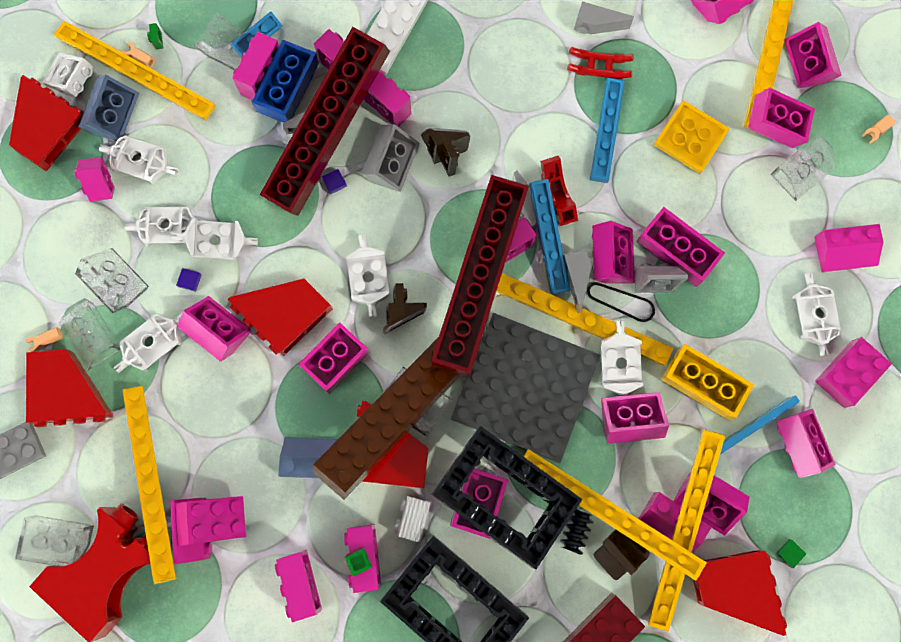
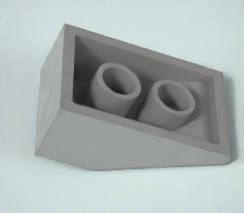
(658, 278)

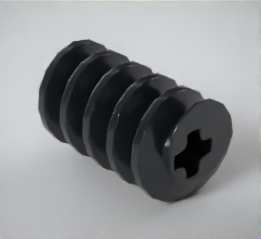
(577, 531)

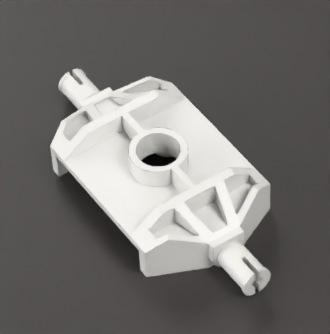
(151, 165)
(150, 222)
(199, 233)
(366, 261)
(813, 328)
(165, 337)
(629, 377)

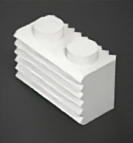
(413, 519)

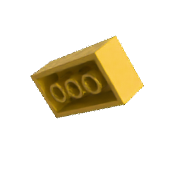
(707, 382)

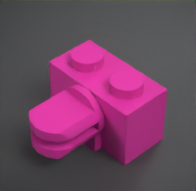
(95, 179)

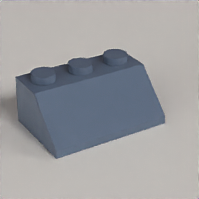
(108, 108)
(300, 455)

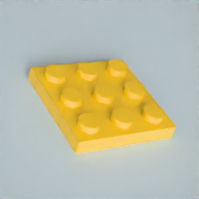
(691, 137)

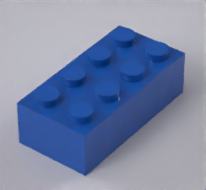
(285, 81)

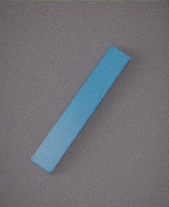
(607, 130)
(549, 236)
(759, 422)

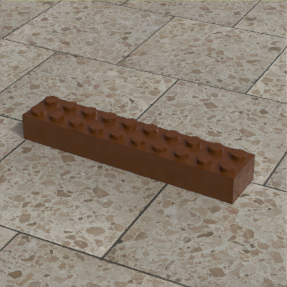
(383, 424)

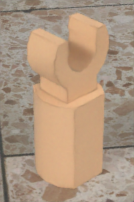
(139, 55)
(880, 128)
(45, 339)

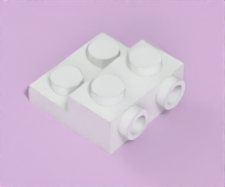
(68, 74)

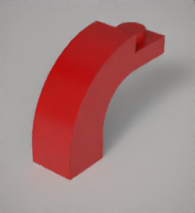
(564, 206)

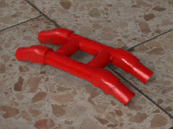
(609, 58)

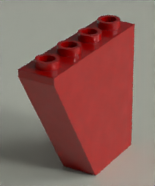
(42, 123)
(282, 312)
(61, 390)
(403, 464)
(742, 589)

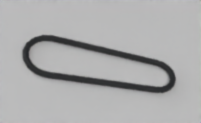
(623, 292)

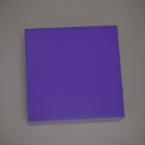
(334, 181)
(188, 279)

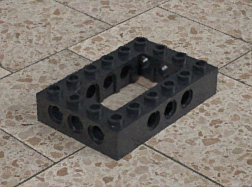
(545, 532)
(401, 604)

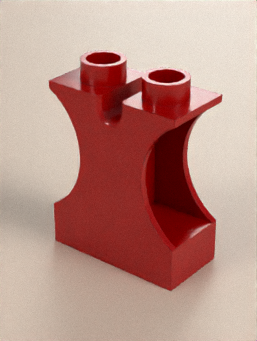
(92, 587)

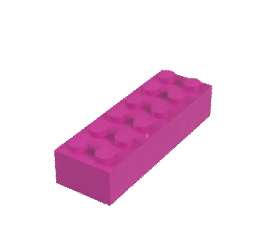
(383, 94)

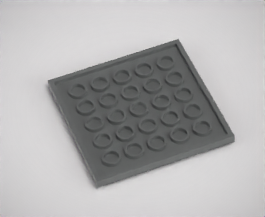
(526, 387)

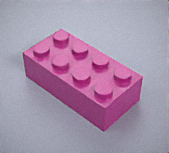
(680, 246)

